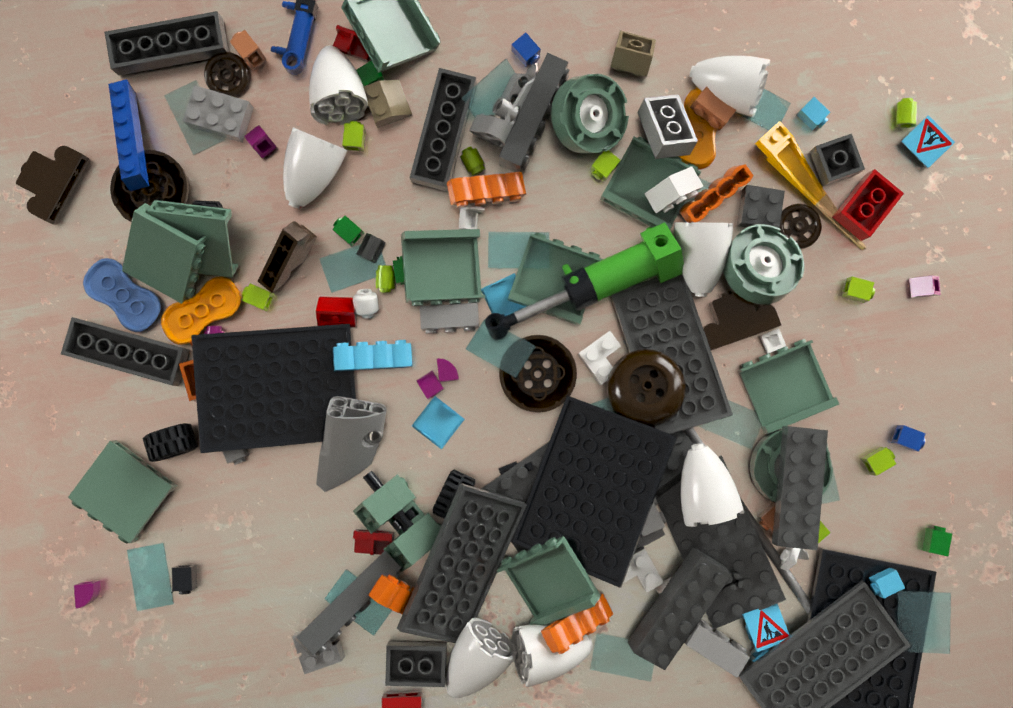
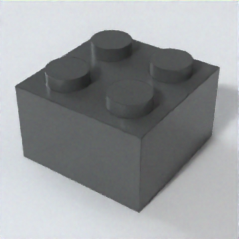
(837, 160)
(760, 206)

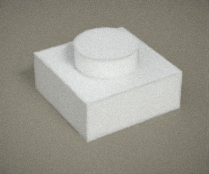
(773, 341)

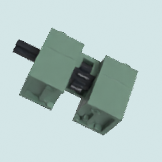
(395, 504)

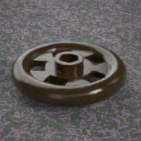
(230, 58)
(815, 227)

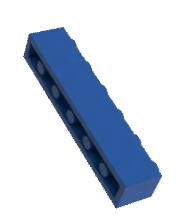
(128, 135)

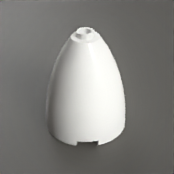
(734, 80)
(335, 89)
(309, 167)
(703, 252)
(707, 489)
(477, 658)
(535, 660)

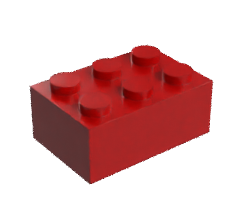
(868, 205)

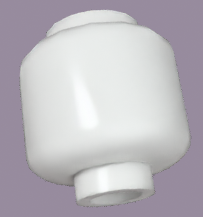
(365, 303)

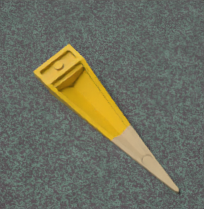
(788, 159)

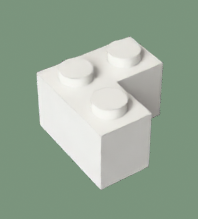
(674, 190)
(595, 356)
(644, 569)

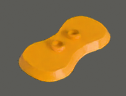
(705, 149)
(213, 302)

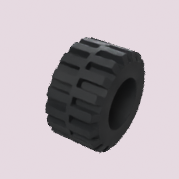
(170, 442)
(449, 490)

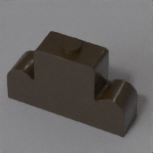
(51, 180)
(288, 253)
(738, 320)

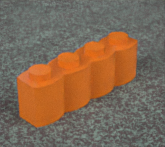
(486, 188)
(718, 191)
(391, 593)
(572, 628)

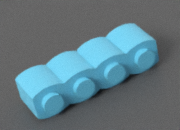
(372, 356)

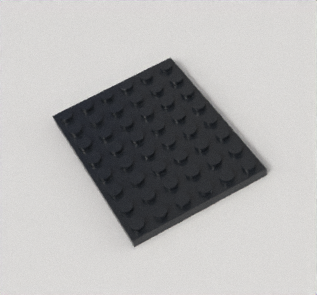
(267, 386)
(596, 487)
(835, 575)

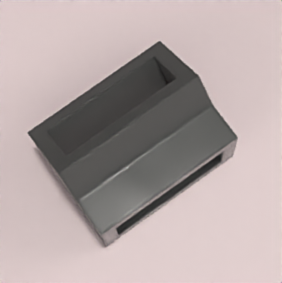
(371, 247)

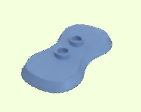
(131, 303)

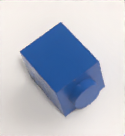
(526, 50)
(908, 438)

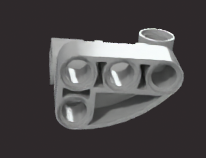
(495, 129)
(349, 440)

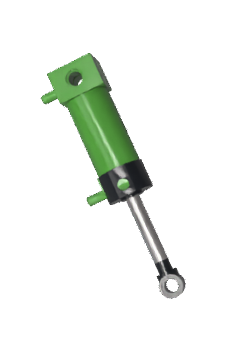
(654, 256)

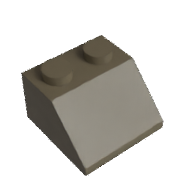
(633, 53)
(387, 102)

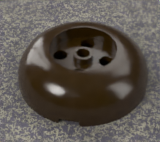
(159, 167)
(561, 373)
(623, 392)

